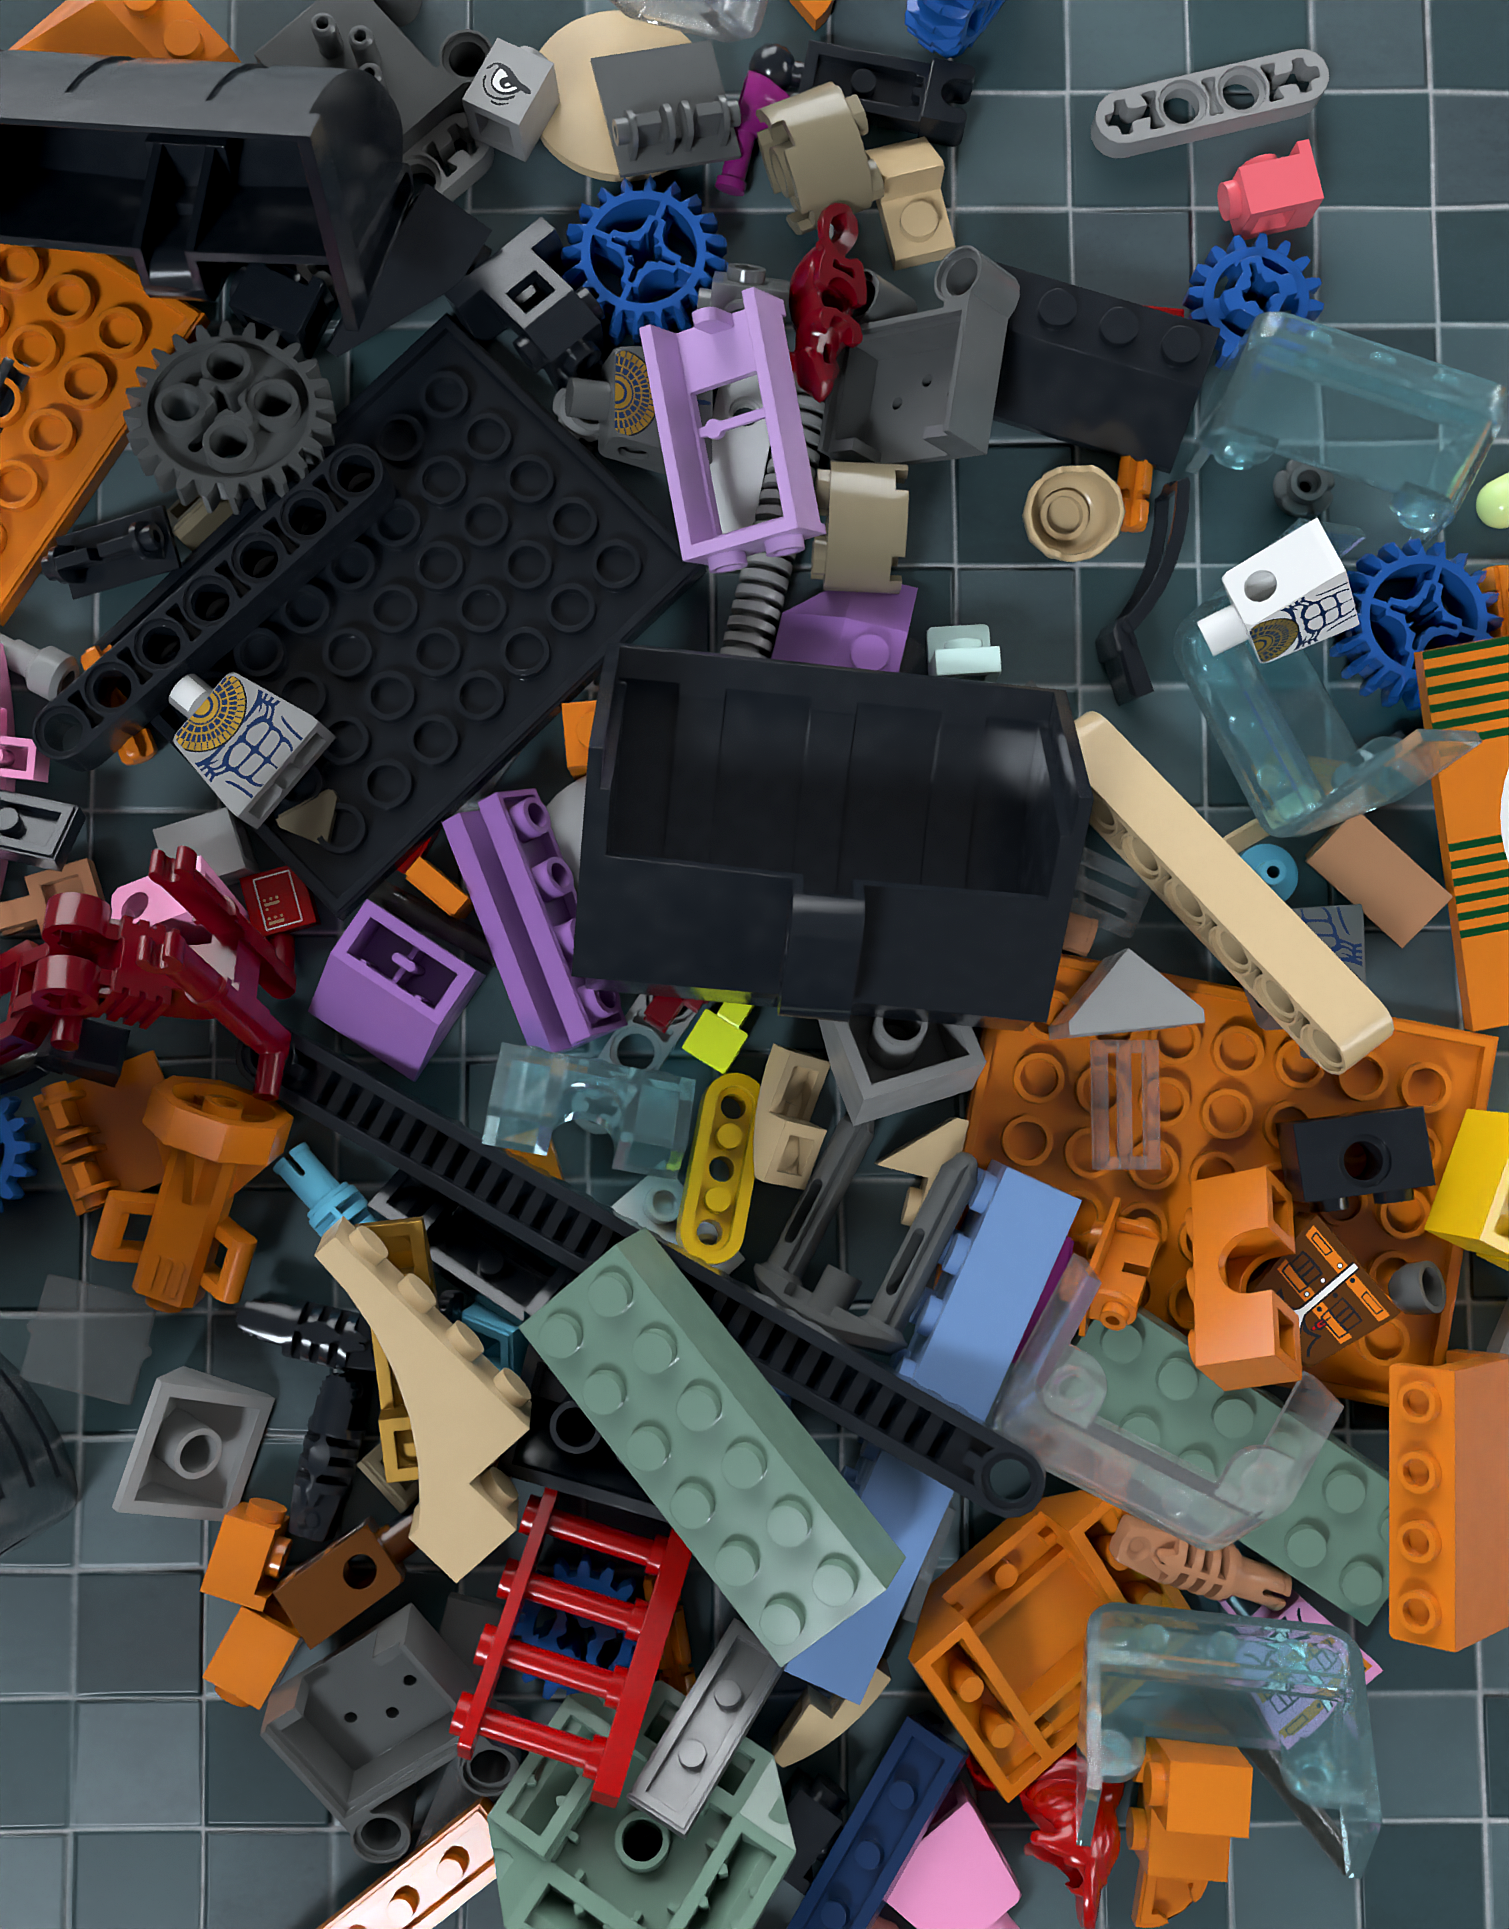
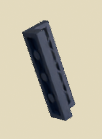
(883, 1828)

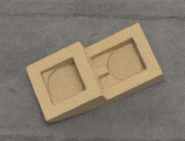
(783, 1136)
(819, 1720)

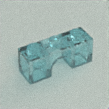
(638, 1107)

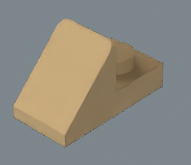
(913, 203)
(924, 1158)

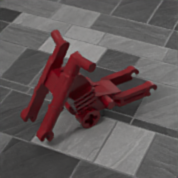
(146, 973)

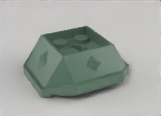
(565, 1855)

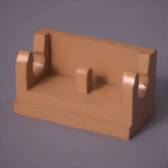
(1379, 877)

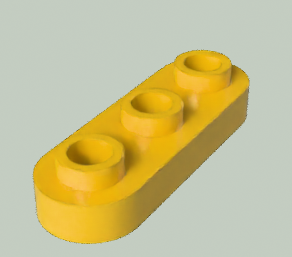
(727, 1140)

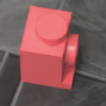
(1272, 193)

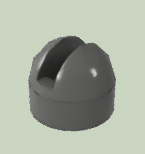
(1418, 1288)

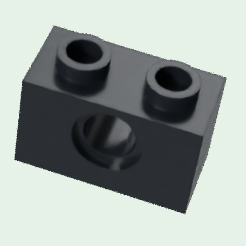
(1394, 1150)

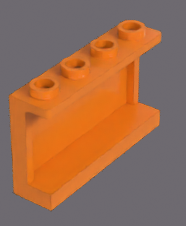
(1449, 1500)

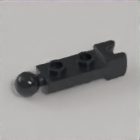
(892, 89)

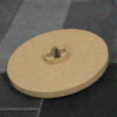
(578, 126)

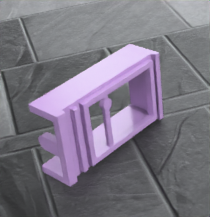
(700, 359)

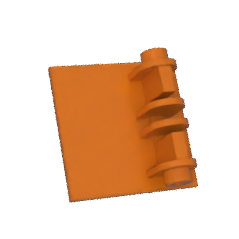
(101, 1133)

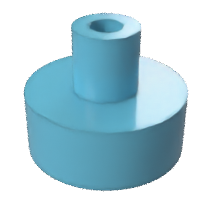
(1277, 863)

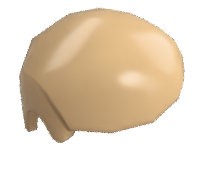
(1073, 513)

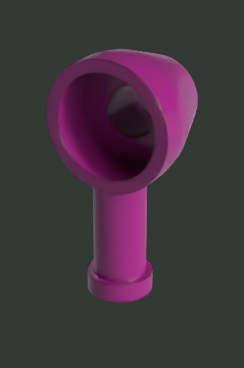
(755, 94)

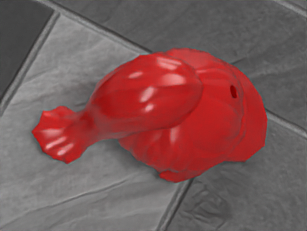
(1052, 1807)

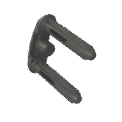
(910, 1270)

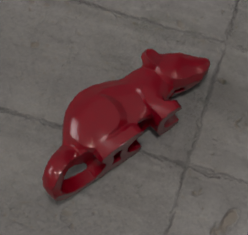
(823, 300)

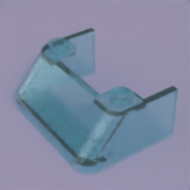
(1353, 414)
(1288, 735)
(1229, 1685)

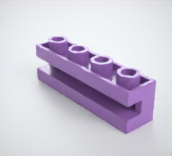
(529, 919)

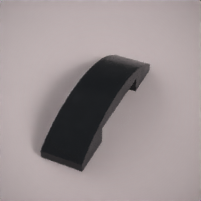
(472, 1251)

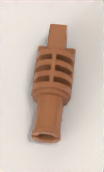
(1199, 1571)

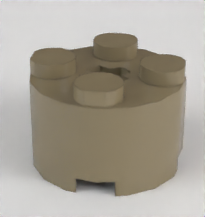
(818, 154)
(863, 526)

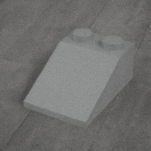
(899, 1063)

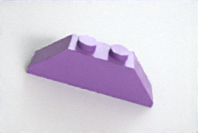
(847, 629)

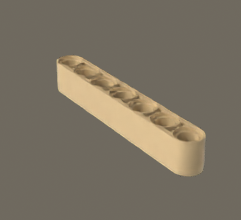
(1228, 904)

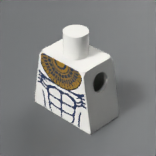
(1284, 598)

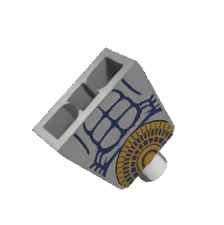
(246, 742)

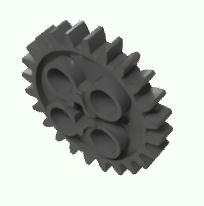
(229, 417)

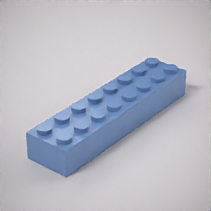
(962, 1352)

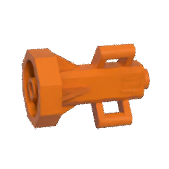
(210, 1147)

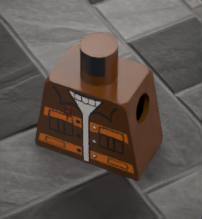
(1325, 1289)
(326, 1590)

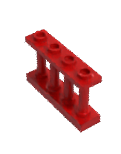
(623, 1689)

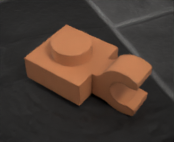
(29, 911)

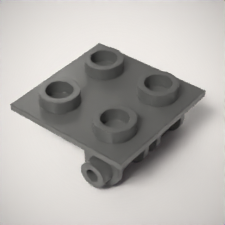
(666, 108)

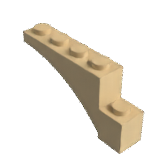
(455, 1399)

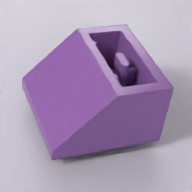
(393, 990)

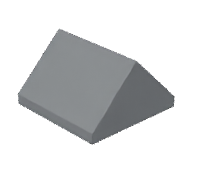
(1123, 998)
(193, 1447)

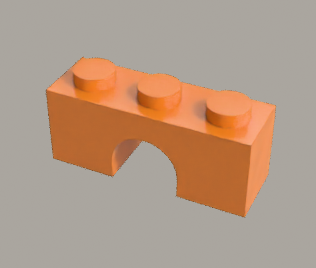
(1233, 1229)

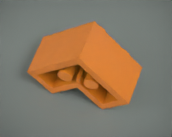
(1189, 1808)

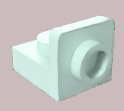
(962, 653)

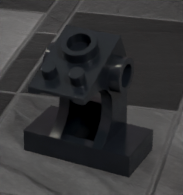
(558, 333)

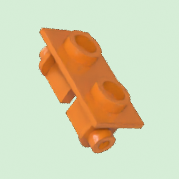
(1115, 1248)

